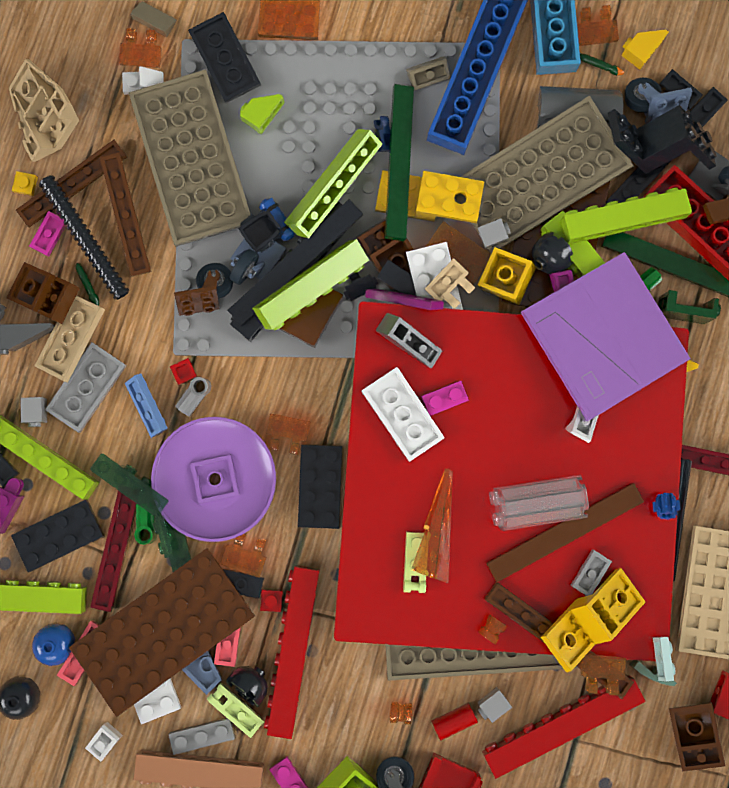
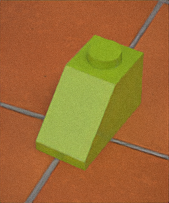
(261, 111)

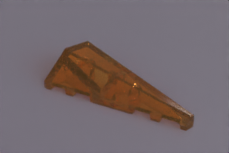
(434, 549)

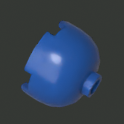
(52, 644)

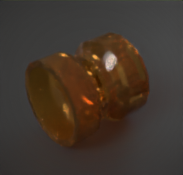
(492, 629)
(401, 713)

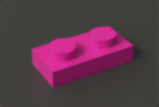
(48, 234)
(445, 398)
(287, 775)

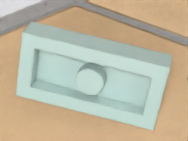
(664, 664)

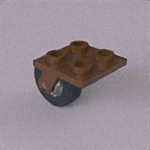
(212, 284)

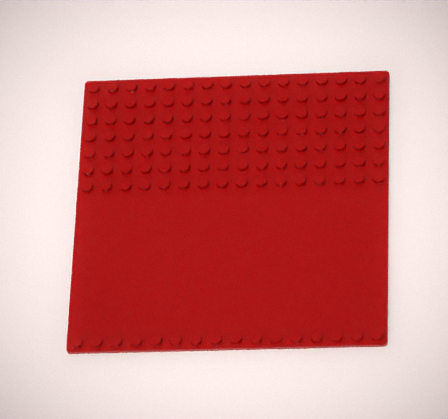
(499, 438)

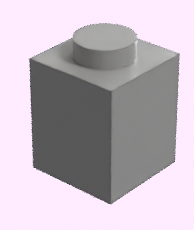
(494, 233)
(33, 411)
(493, 705)

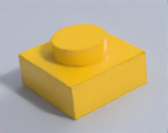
(24, 183)

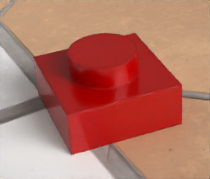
(183, 371)
(271, 600)

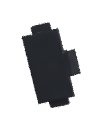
(359, 286)

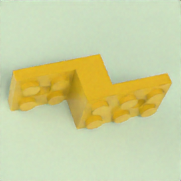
(434, 196)
(593, 620)

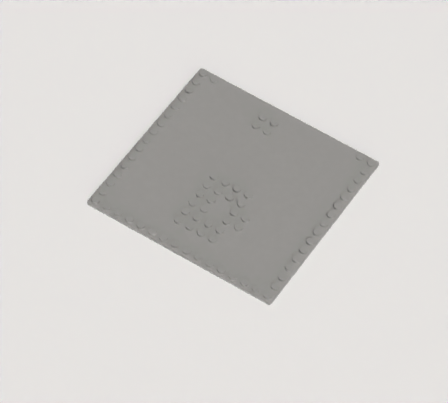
(327, 97)

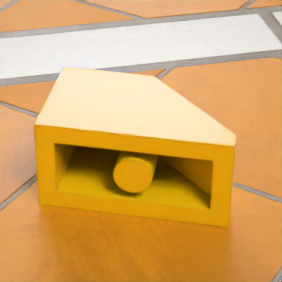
(642, 46)

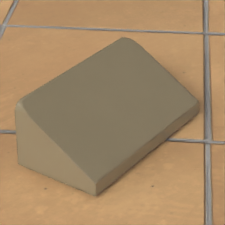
(153, 18)
(429, 73)

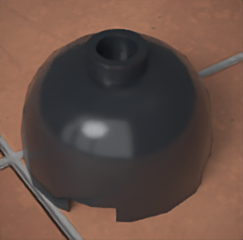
(551, 254)
(249, 684)
(19, 698)

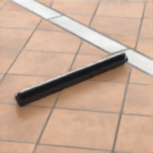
(685, 470)

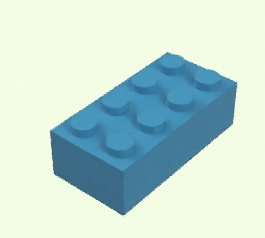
(555, 36)

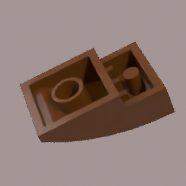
(381, 249)
(43, 292)
(313, 319)
(697, 737)

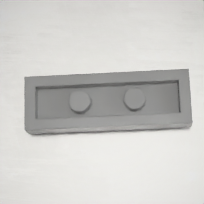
(201, 736)

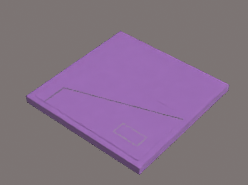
(605, 336)

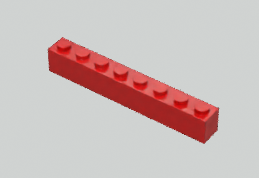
(293, 652)
(558, 728)

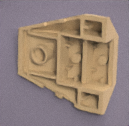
(43, 111)

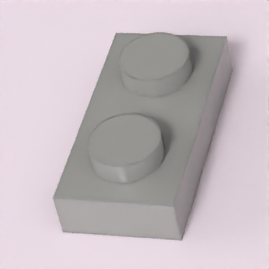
(591, 573)

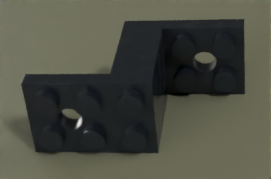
(662, 139)

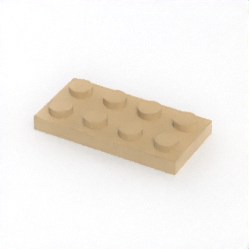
(69, 339)

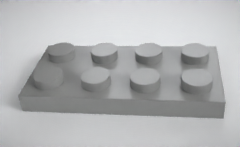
(86, 388)

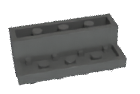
(556, 100)

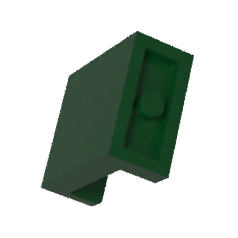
(687, 313)

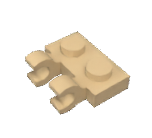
(447, 280)

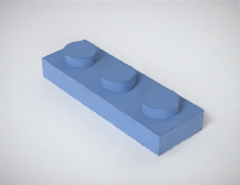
(146, 405)

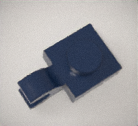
(383, 133)

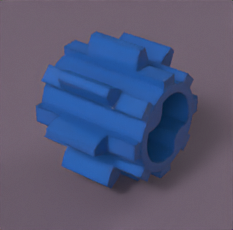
(666, 506)

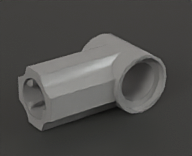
(192, 398)

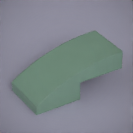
(649, 674)

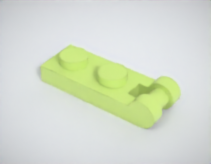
(413, 541)
(236, 710)

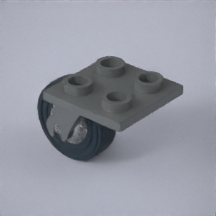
(713, 181)
(395, 773)

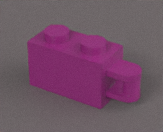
(9, 502)

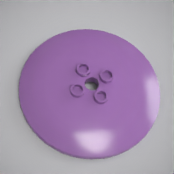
(184, 472)

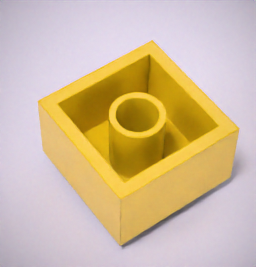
(507, 275)

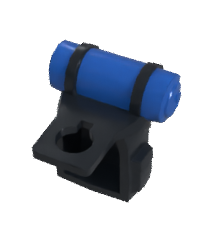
(265, 227)

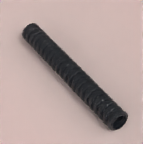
(83, 237)

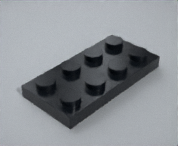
(224, 57)
(319, 486)
(57, 535)

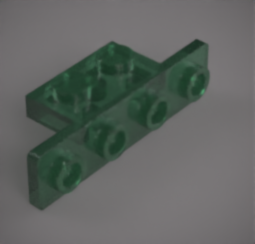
(130, 484)
(172, 543)

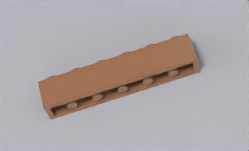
(196, 771)

